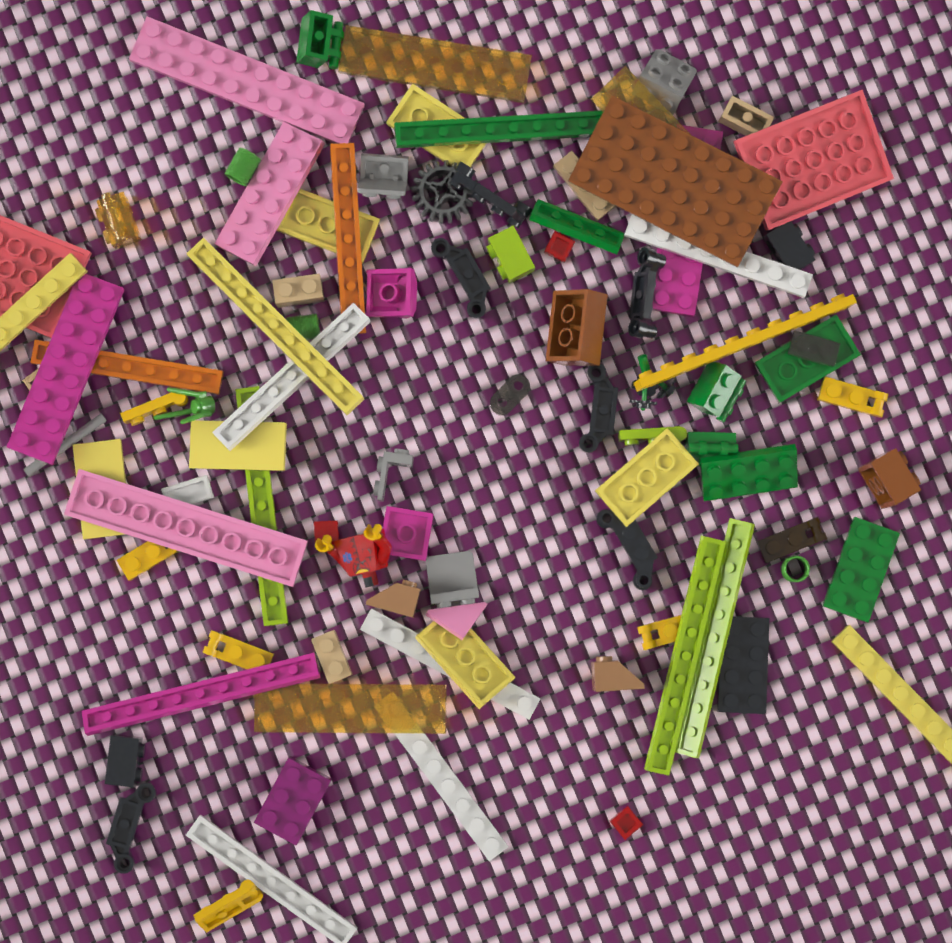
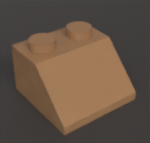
(397, 598)
(612, 676)

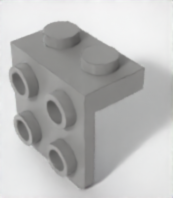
(667, 79)
(383, 175)
(399, 458)
(452, 578)

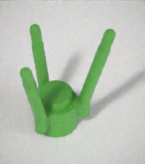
(202, 406)

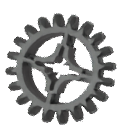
(433, 187)

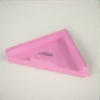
(457, 619)

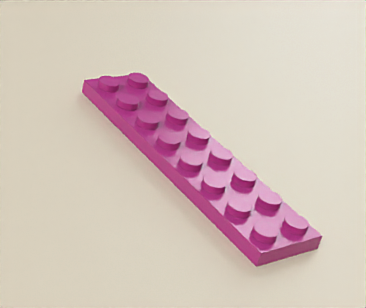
(680, 277)
(65, 368)

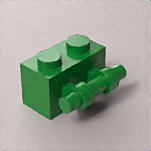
(315, 40)
(717, 391)
(710, 444)

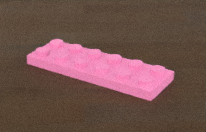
(269, 193)

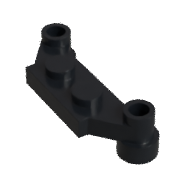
(516, 213)
(466, 272)
(643, 293)
(602, 410)
(634, 544)
(125, 826)

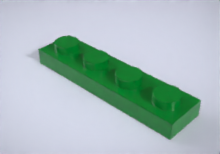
(577, 226)

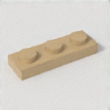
(594, 204)

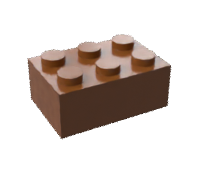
(576, 327)
(890, 478)

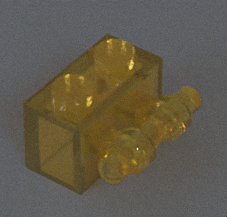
(118, 220)

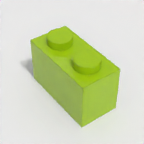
(510, 254)

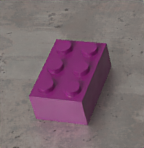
(293, 800)

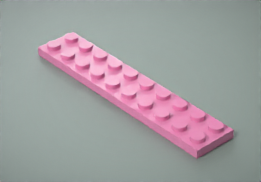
(246, 81)
(186, 527)

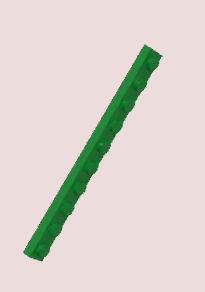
(495, 129)

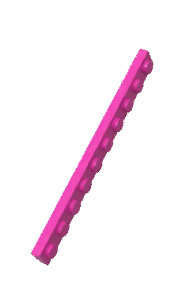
(200, 694)

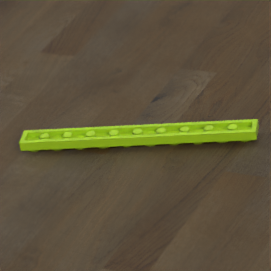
(263, 514)
(715, 638)
(685, 655)

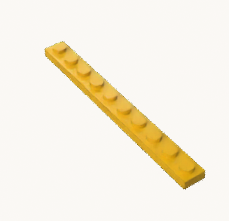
(735, 344)

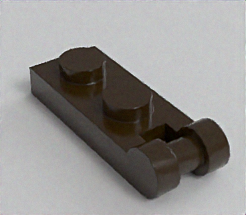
(790, 540)

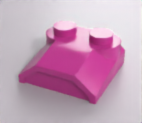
(391, 293)

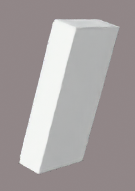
(190, 491)

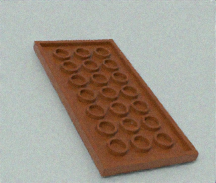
(675, 181)

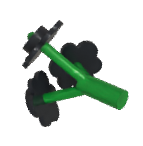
(666, 390)

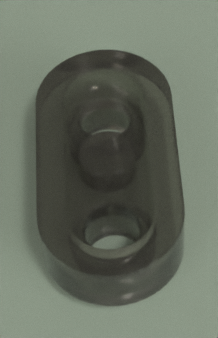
(510, 395)

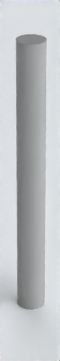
(68, 442)

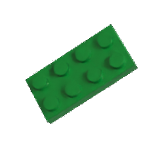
(789, 374)
(749, 472)
(861, 569)

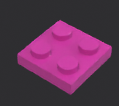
(408, 532)

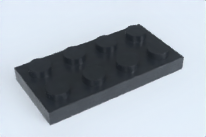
(745, 667)

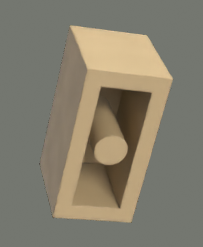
(744, 117)
(298, 290)
(331, 656)

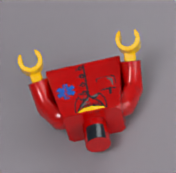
(360, 553)

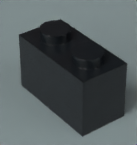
(789, 246)
(124, 760)

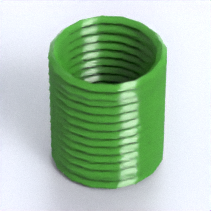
(242, 166)
(306, 325)
(806, 567)

